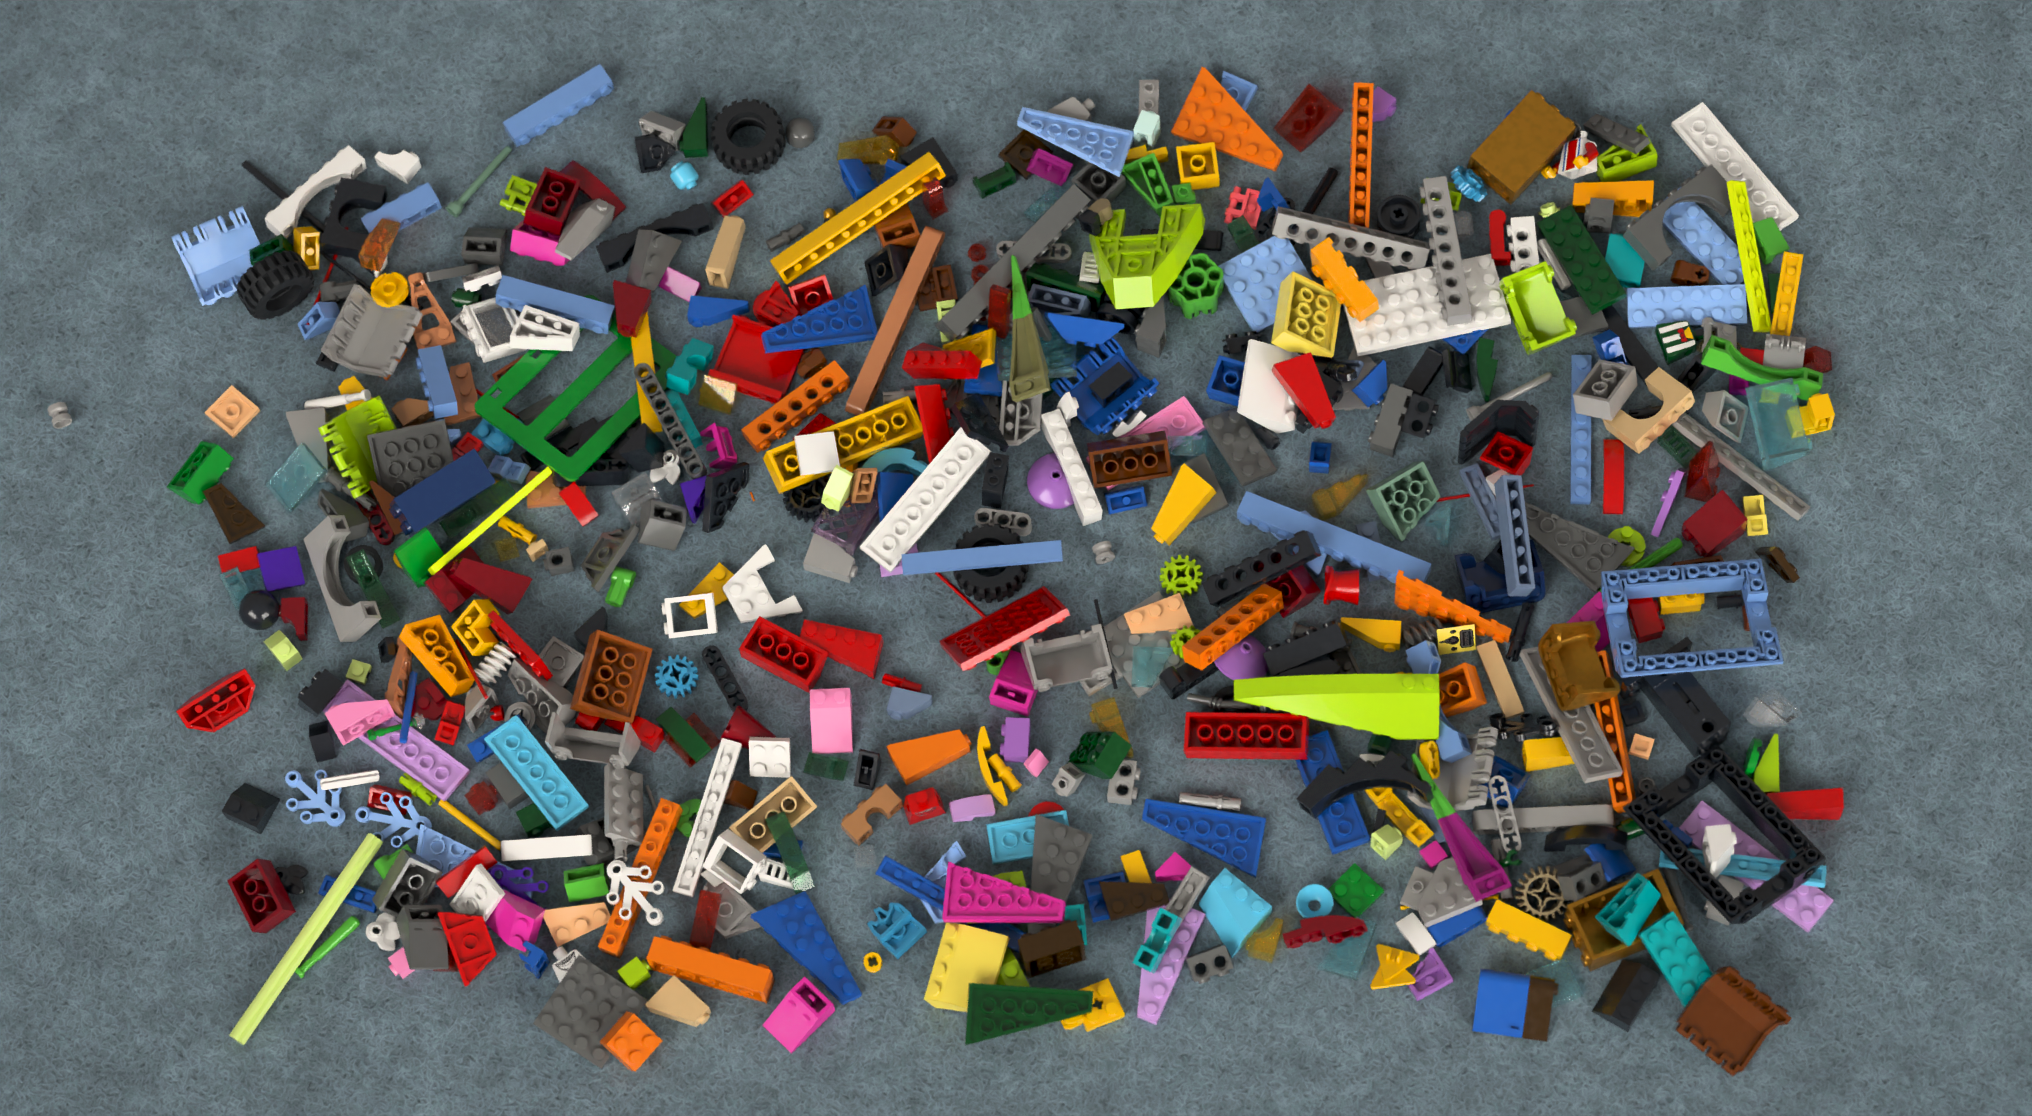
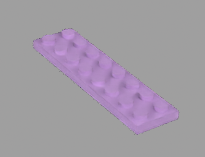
(417, 757)
(1802, 905)

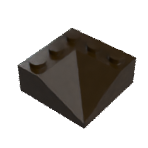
(1051, 948)

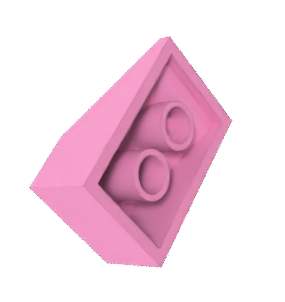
(356, 718)
(831, 720)

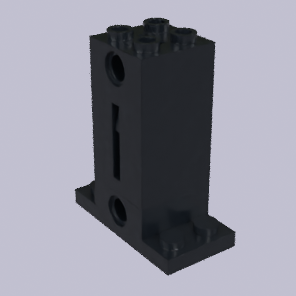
(1682, 705)

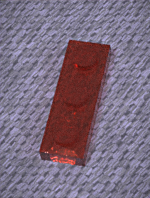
(999, 310)
(705, 919)

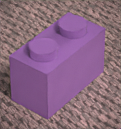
(1016, 740)

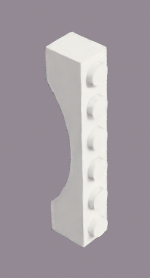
(285, 217)
(1082, 491)

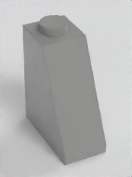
(829, 560)

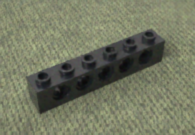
(1307, 551)

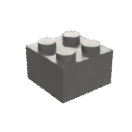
(1099, 183)

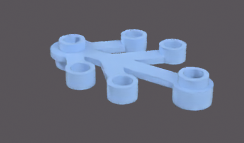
(316, 801)
(397, 820)

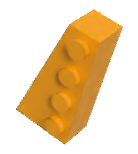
(1629, 197)
(1342, 280)
(438, 653)

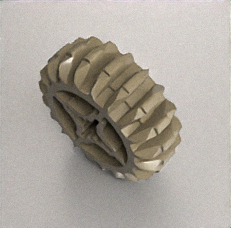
(1532, 890)

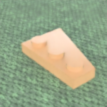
(1159, 616)
(574, 921)

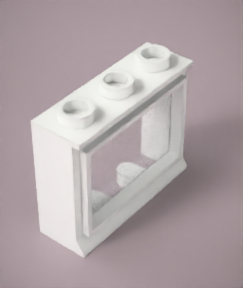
(490, 328)

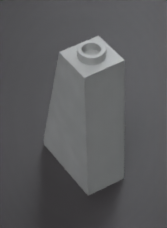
(305, 430)

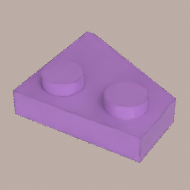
(1429, 976)

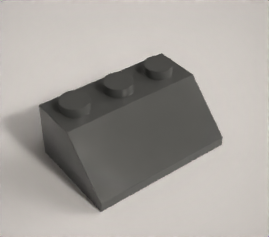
(406, 883)

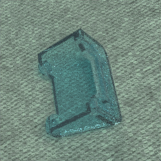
(1778, 423)

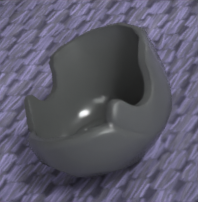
(800, 132)

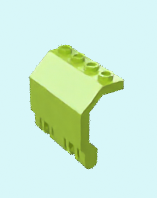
(350, 439)

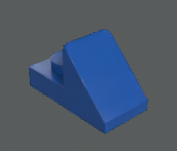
(1270, 196)
(1320, 457)

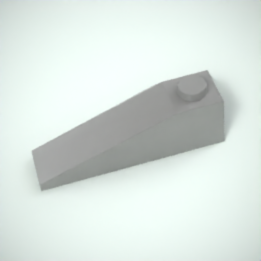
(584, 227)
(541, 695)

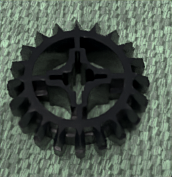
(805, 510)

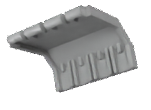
(369, 335)

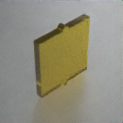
(717, 394)

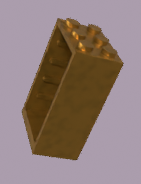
(1521, 146)
(1593, 940)

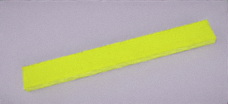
(1749, 256)
(490, 521)

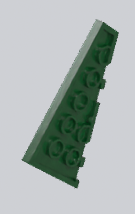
(1011, 1009)

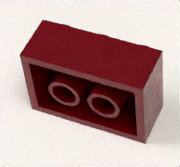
(552, 201)
(261, 896)

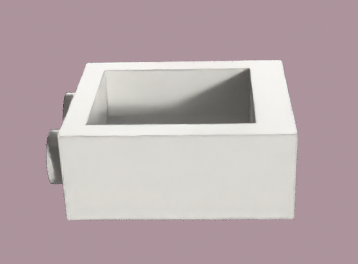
(710, 612)
(725, 872)

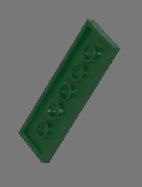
(1581, 259)

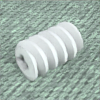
(495, 663)

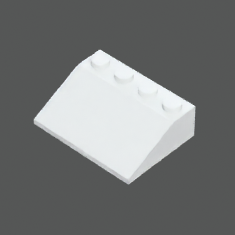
(1261, 393)

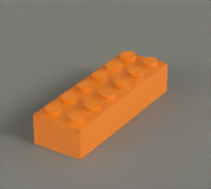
(710, 968)

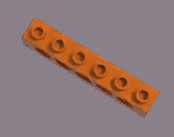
(799, 397)
(1232, 626)

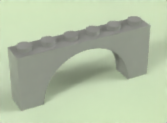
(324, 550)

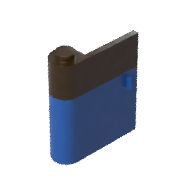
(1514, 1004)

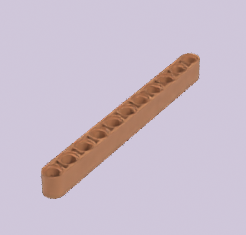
(895, 321)

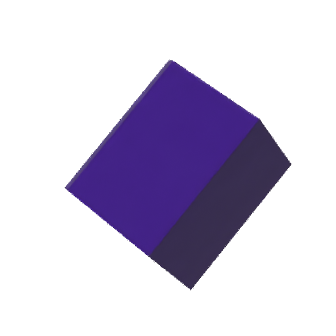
(694, 497)

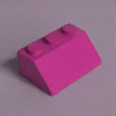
(536, 243)
(1594, 611)

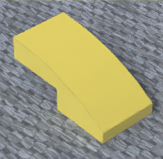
(1755, 513)

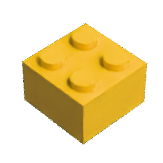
(1198, 165)

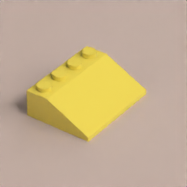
(1306, 317)
(964, 958)

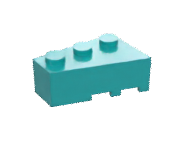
(1629, 909)

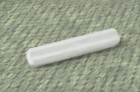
(1548, 256)
(349, 779)

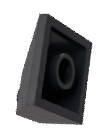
(886, 267)

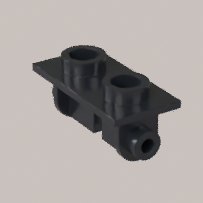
(1234, 343)

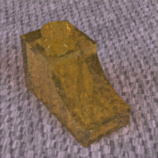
(1264, 944)

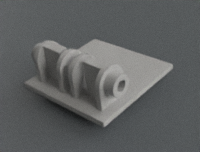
(1784, 351)

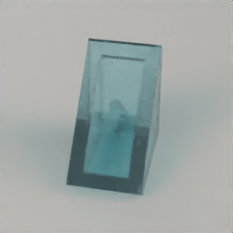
(1187, 445)

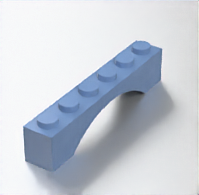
(1451, 743)

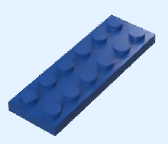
(1341, 820)

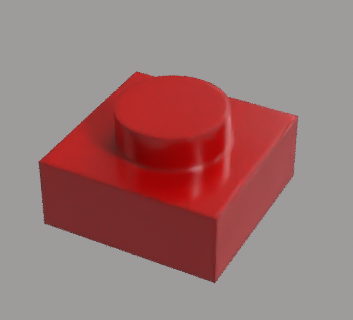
(468, 443)

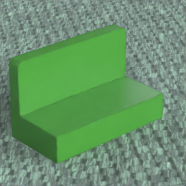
(1769, 240)

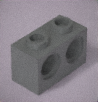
(1599, 215)
(1582, 881)
(1207, 958)

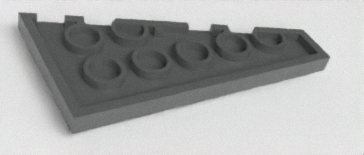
(1056, 860)

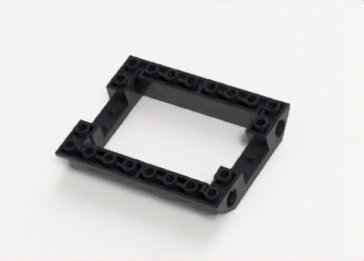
(1717, 767)

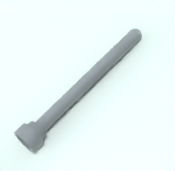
(1474, 411)

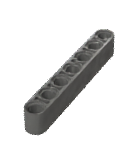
(666, 414)

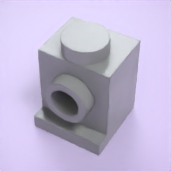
(1067, 779)

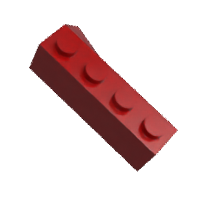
(938, 363)

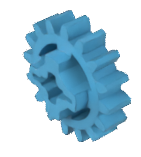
(1469, 183)
(684, 673)

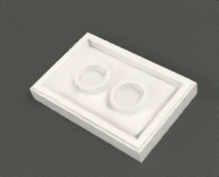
(478, 894)

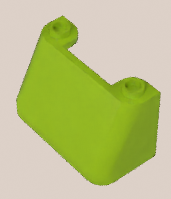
(1536, 308)

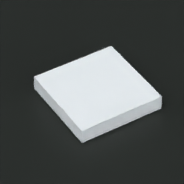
(816, 453)

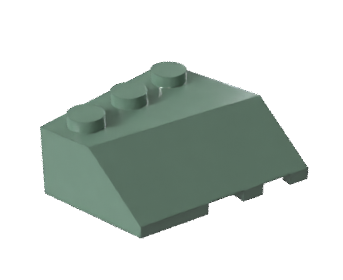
(1404, 498)

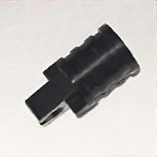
(1340, 371)

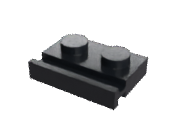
(1457, 371)

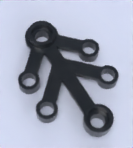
(1523, 728)

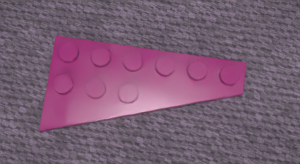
(992, 900)

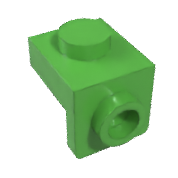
(1183, 194)

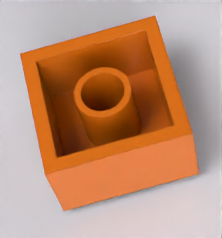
(631, 1041)

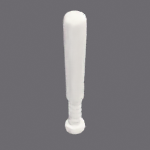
(338, 400)

